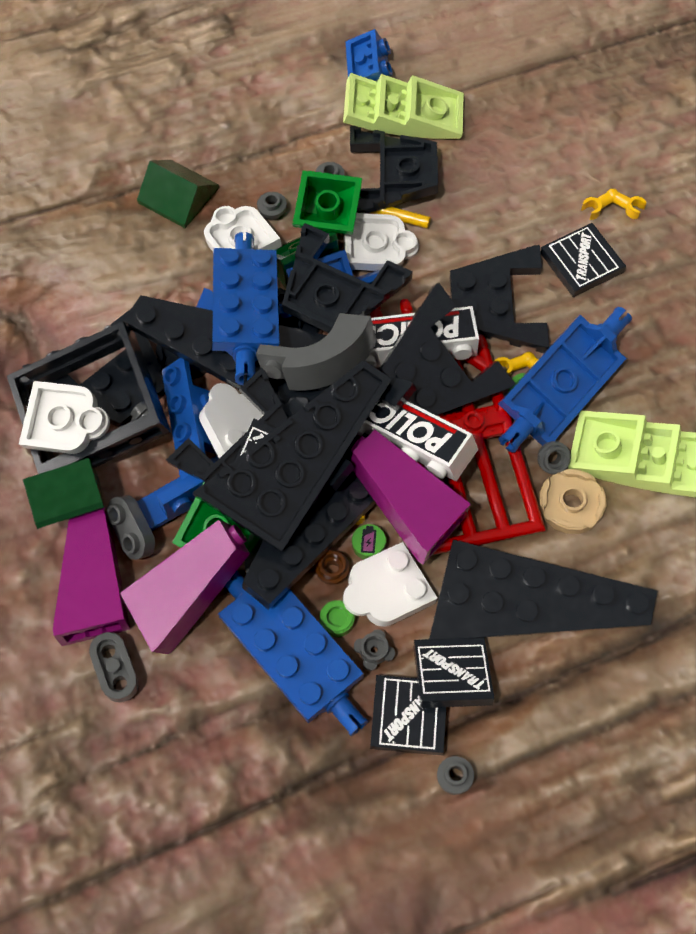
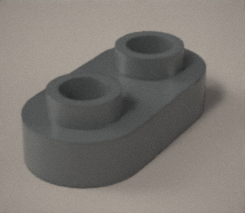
(130, 527)
(115, 668)

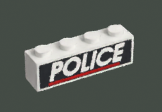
(455, 330)
(424, 437)

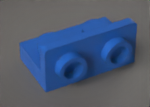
(368, 56)

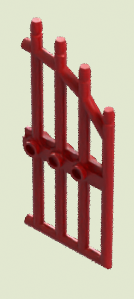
(485, 424)

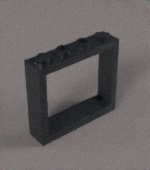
(74, 357)

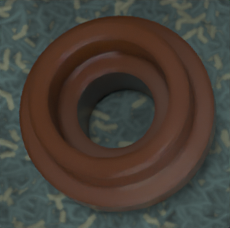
(332, 558)

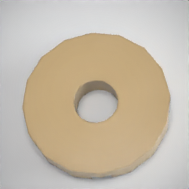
(566, 518)

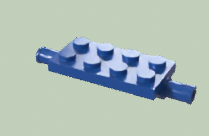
(244, 303)
(563, 380)
(295, 654)

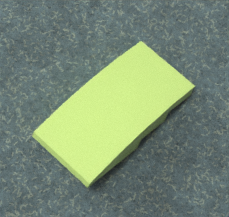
(404, 108)
(635, 452)

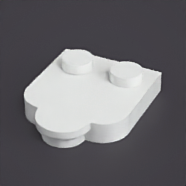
(230, 221)
(378, 240)
(226, 417)
(62, 418)
(387, 587)

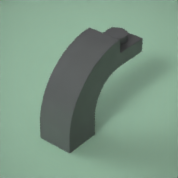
(323, 361)

